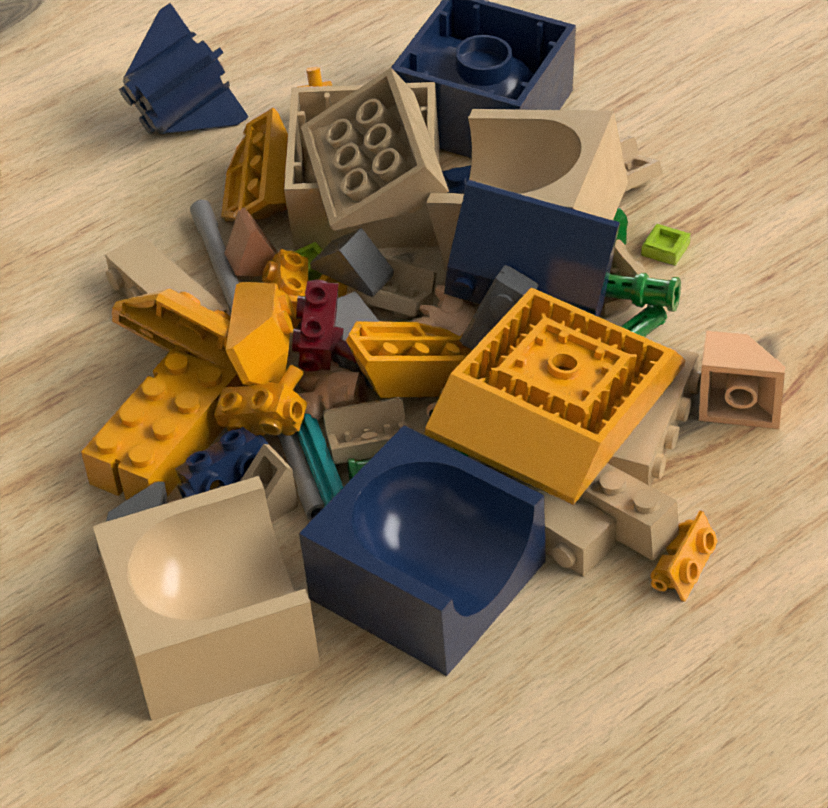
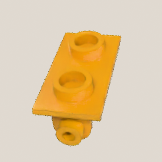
(686, 557)

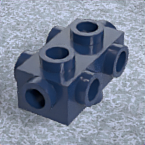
(220, 463)

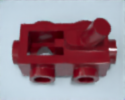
(318, 336)

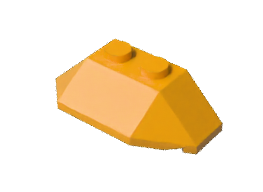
(257, 170)
(177, 323)
(259, 332)
(406, 357)

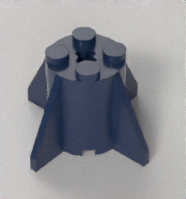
(178, 80)

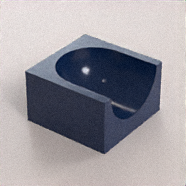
(488, 60)
(424, 548)

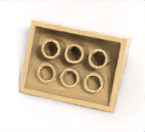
(373, 154)

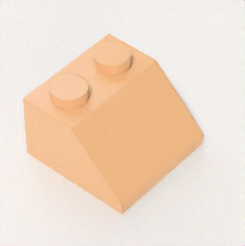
(740, 382)

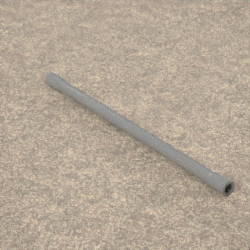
(208, 228)

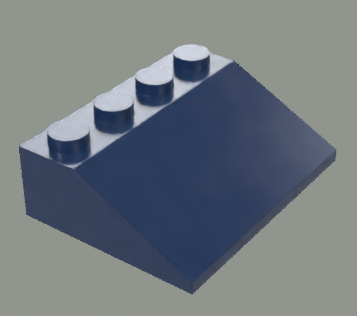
(549, 243)

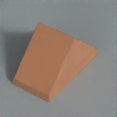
(248, 246)

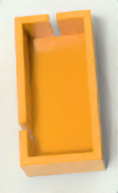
(158, 426)

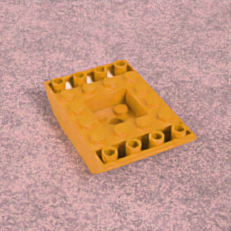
(551, 394)

